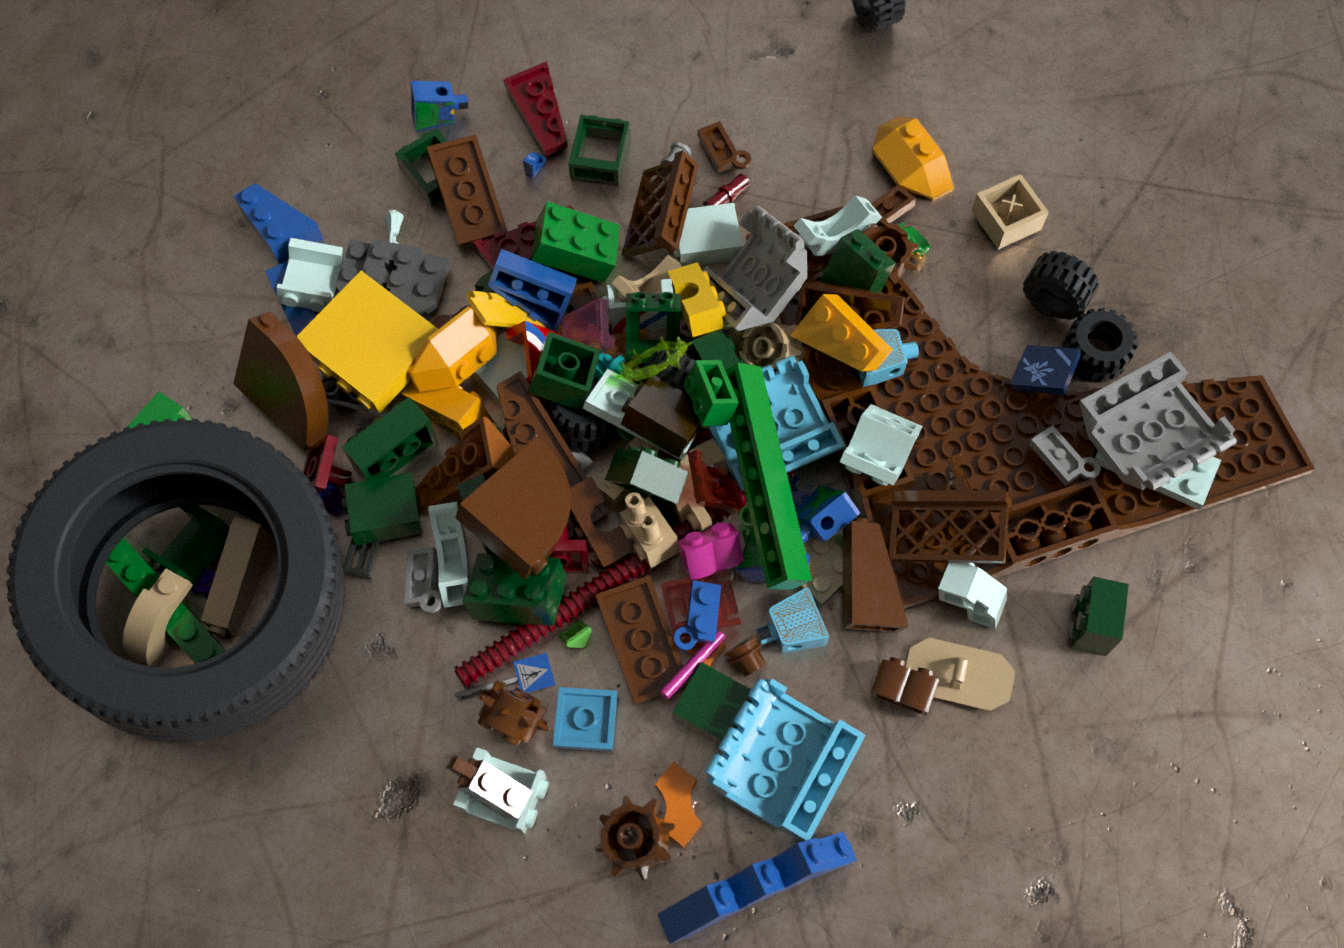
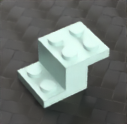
(880, 445)

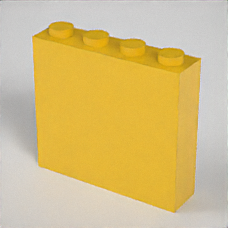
(366, 341)

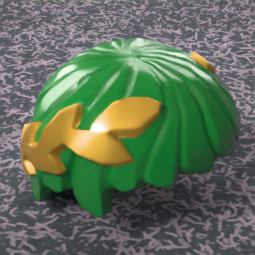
(915, 237)

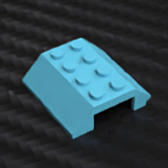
(798, 419)
(782, 760)

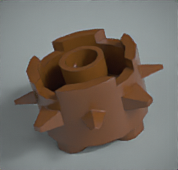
(896, 245)
(512, 713)
(618, 834)

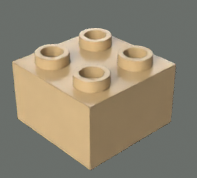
(1009, 211)

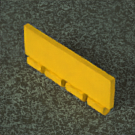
(497, 311)

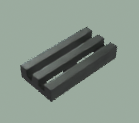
(358, 571)

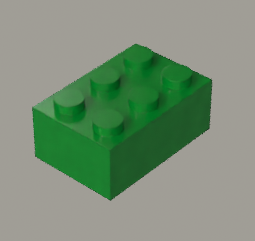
(575, 242)

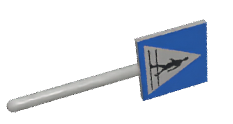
(532, 675)

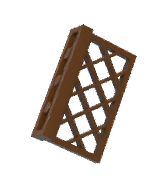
(671, 209)
(955, 502)

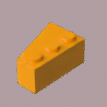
(842, 334)
(449, 406)

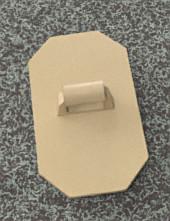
(965, 673)

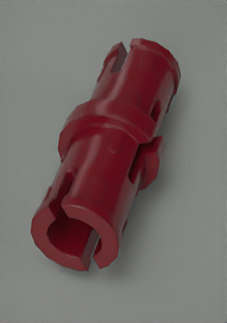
(728, 192)

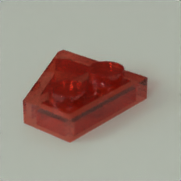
(712, 486)

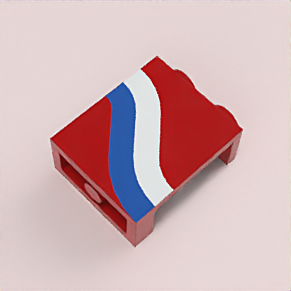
(532, 338)

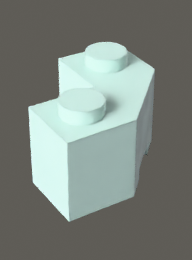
(975, 591)

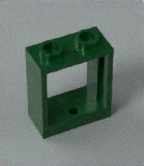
(413, 152)
(595, 169)

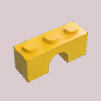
(699, 299)

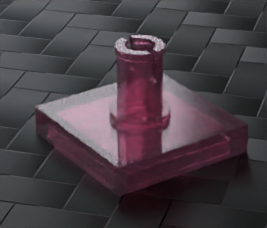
(590, 325)

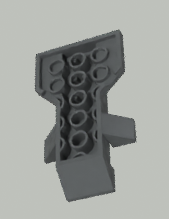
(415, 282)

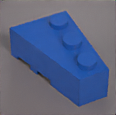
(275, 221)
(533, 288)

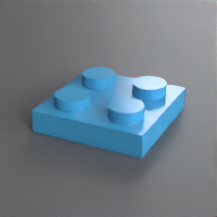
(585, 719)

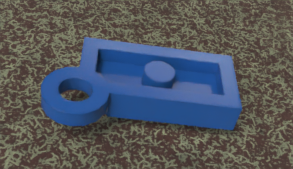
(701, 615)

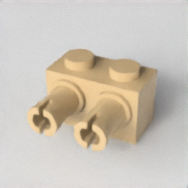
(648, 530)

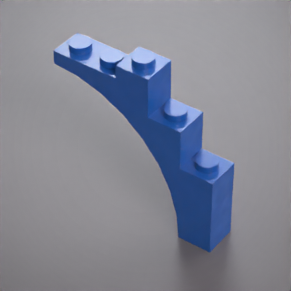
(755, 884)

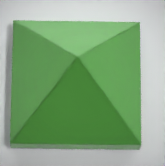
(576, 635)

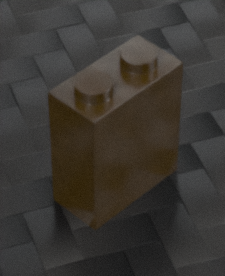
(662, 415)

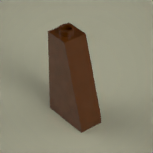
(869, 583)

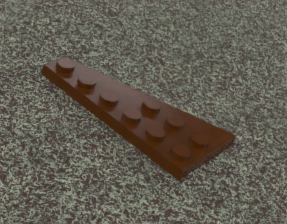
(526, 420)

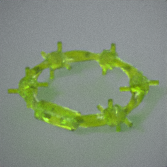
(654, 369)

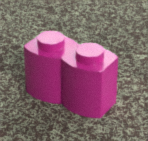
(710, 550)

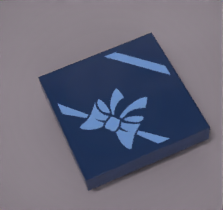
(1045, 369)

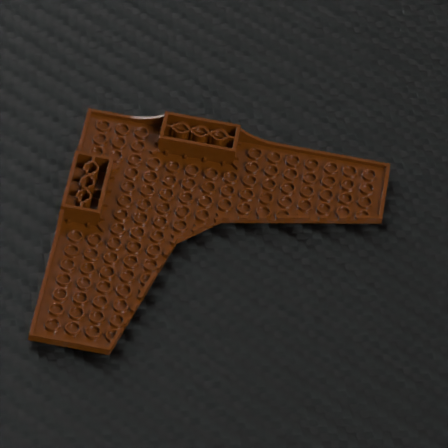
(989, 436)

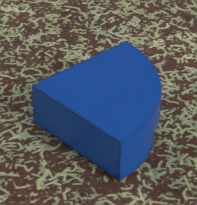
(533, 163)

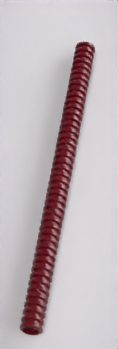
(571, 606)

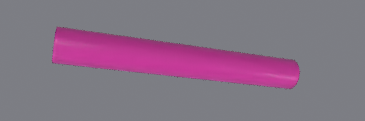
(691, 665)

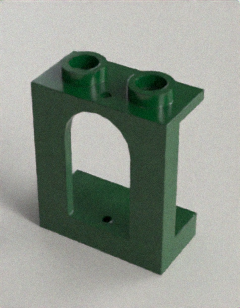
(650, 302)

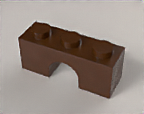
(604, 546)

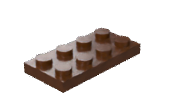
(466, 189)
(640, 638)

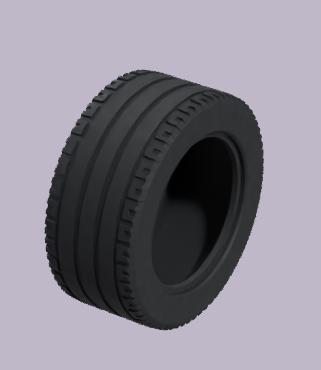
(110, 492)

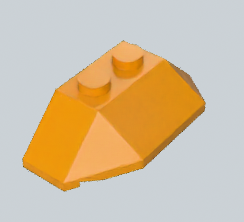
(912, 158)
(454, 352)

